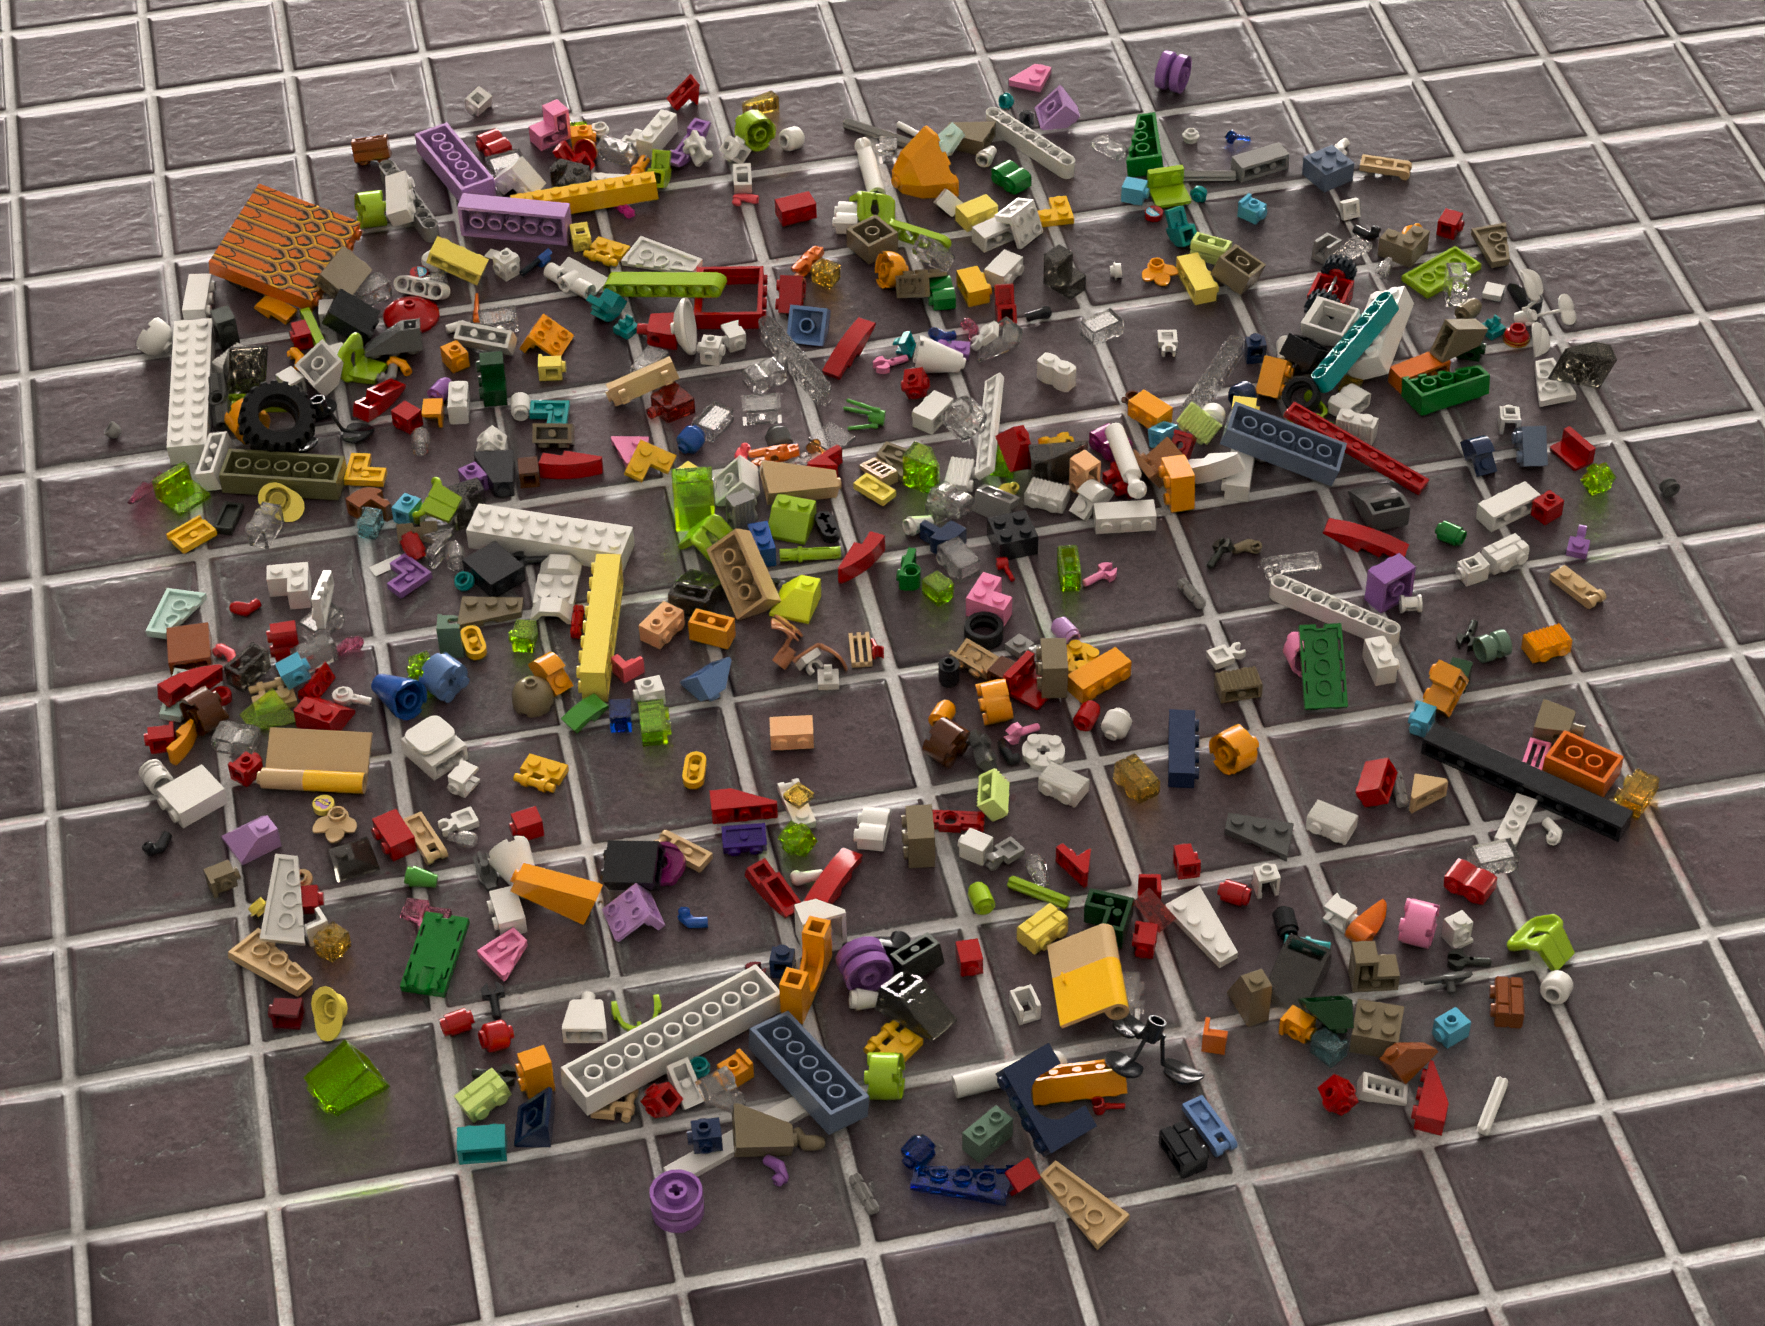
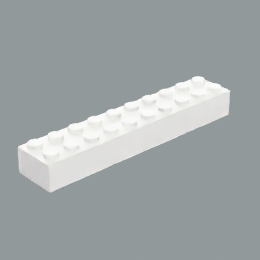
(189, 390)
(672, 1036)

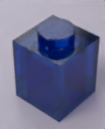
(620, 715)

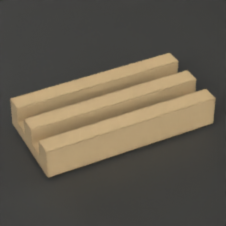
(859, 638)

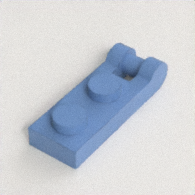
(1209, 1125)

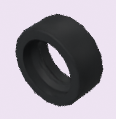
(1302, 382)
(984, 619)

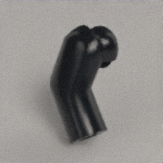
(1367, 234)
(1042, 313)
(1010, 758)

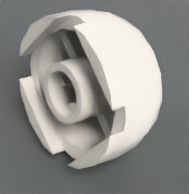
(156, 339)

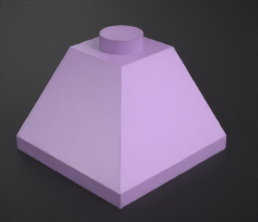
(1057, 110)
(253, 839)

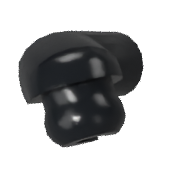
(152, 849)

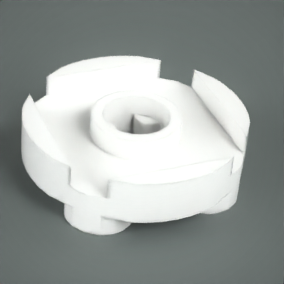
(1043, 742)

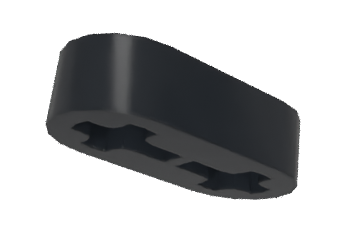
(823, 527)

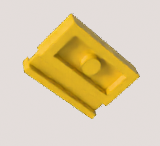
(191, 534)

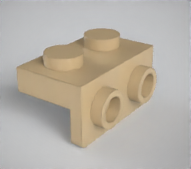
(974, 658)

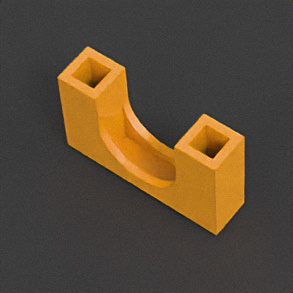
(800, 986)

